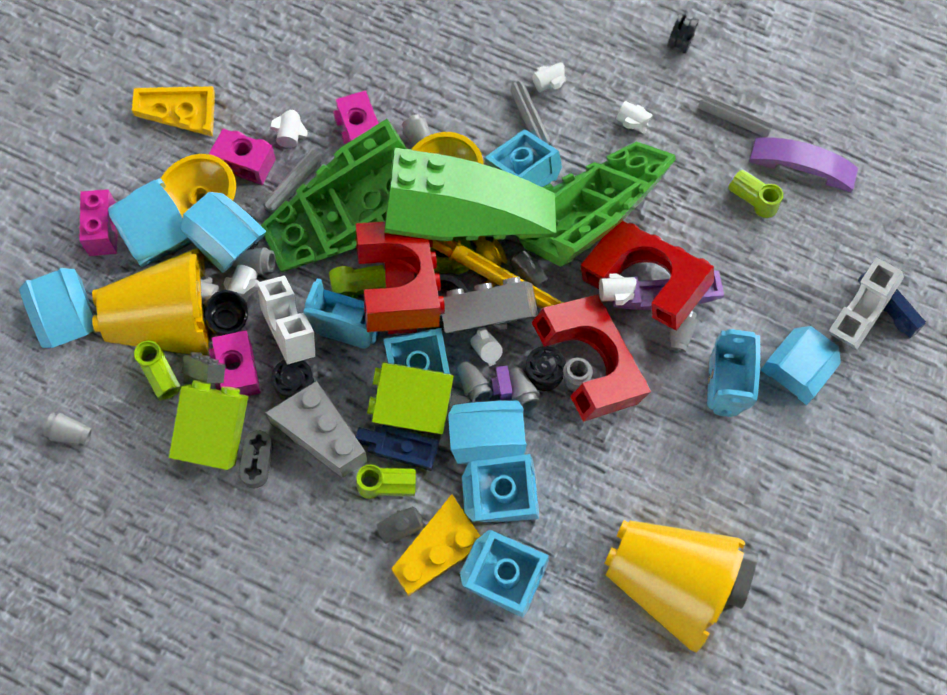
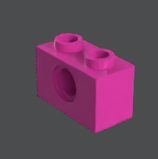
(353, 110)
(252, 166)
(97, 230)
(232, 349)

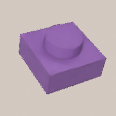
(501, 384)

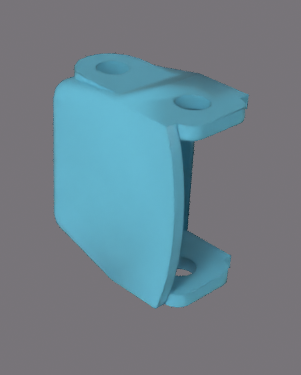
(149, 223)
(338, 317)
(734, 372)

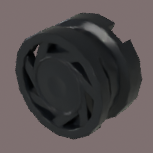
(683, 33)
(545, 368)
(291, 378)

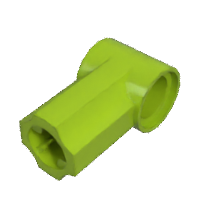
(756, 193)
(354, 282)
(157, 371)
(390, 481)

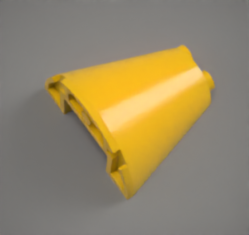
(156, 306)
(676, 575)

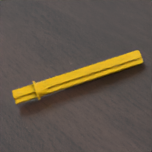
(488, 269)

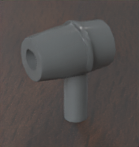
(528, 269)
(400, 525)

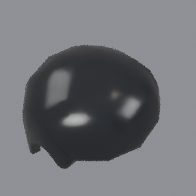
(225, 312)

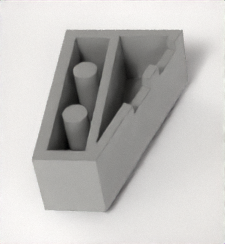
(489, 305)
(319, 428)

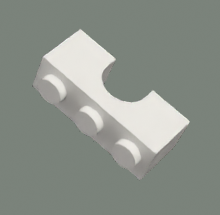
(872, 297)
(288, 327)

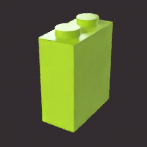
(410, 397)
(208, 425)

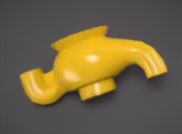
(490, 250)

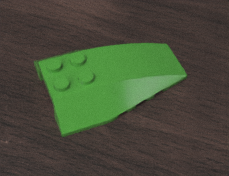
(343, 193)
(462, 198)
(599, 200)

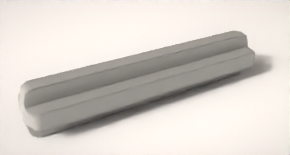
(528, 111)
(735, 115)
(292, 181)

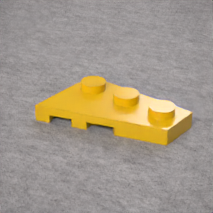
(177, 106)
(437, 548)

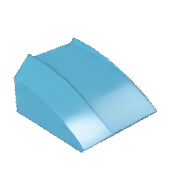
(527, 158)
(220, 229)
(57, 307)
(418, 350)
(803, 362)
(486, 430)
(500, 489)
(504, 572)

